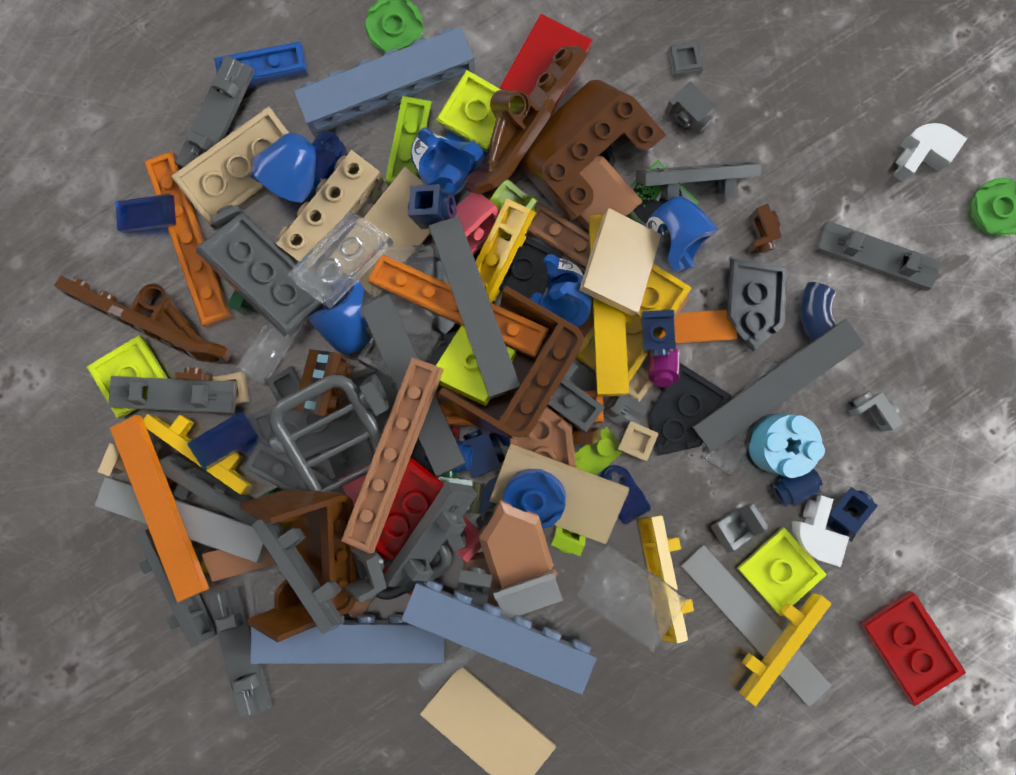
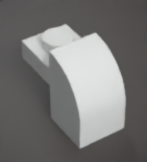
(930, 143)
(814, 538)

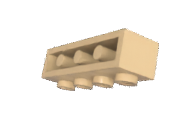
(344, 191)

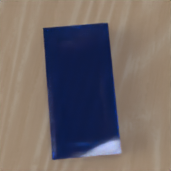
(145, 213)
(223, 441)

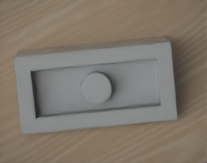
(528, 595)

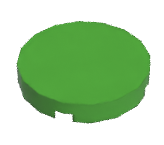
(393, 24)
(995, 207)

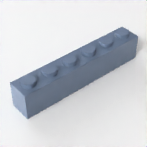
(385, 79)
(500, 637)
(352, 643)

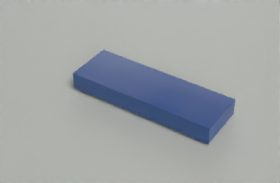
(272, 62)

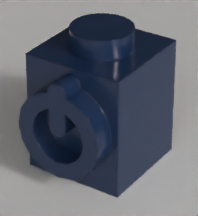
(430, 205)
(486, 453)

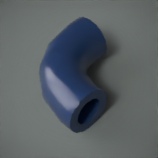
(816, 309)

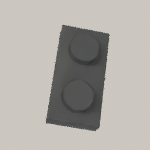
(575, 405)

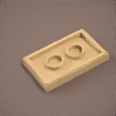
(620, 262)

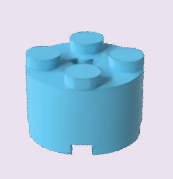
(786, 444)

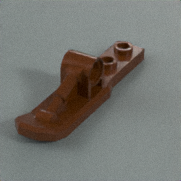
(522, 121)
(158, 322)

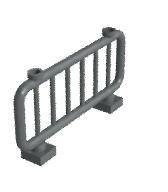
(371, 396)

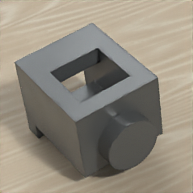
(691, 108)

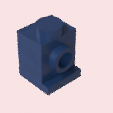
(658, 319)
(857, 502)

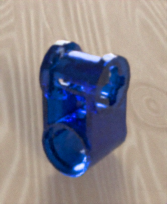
(326, 159)
(635, 502)

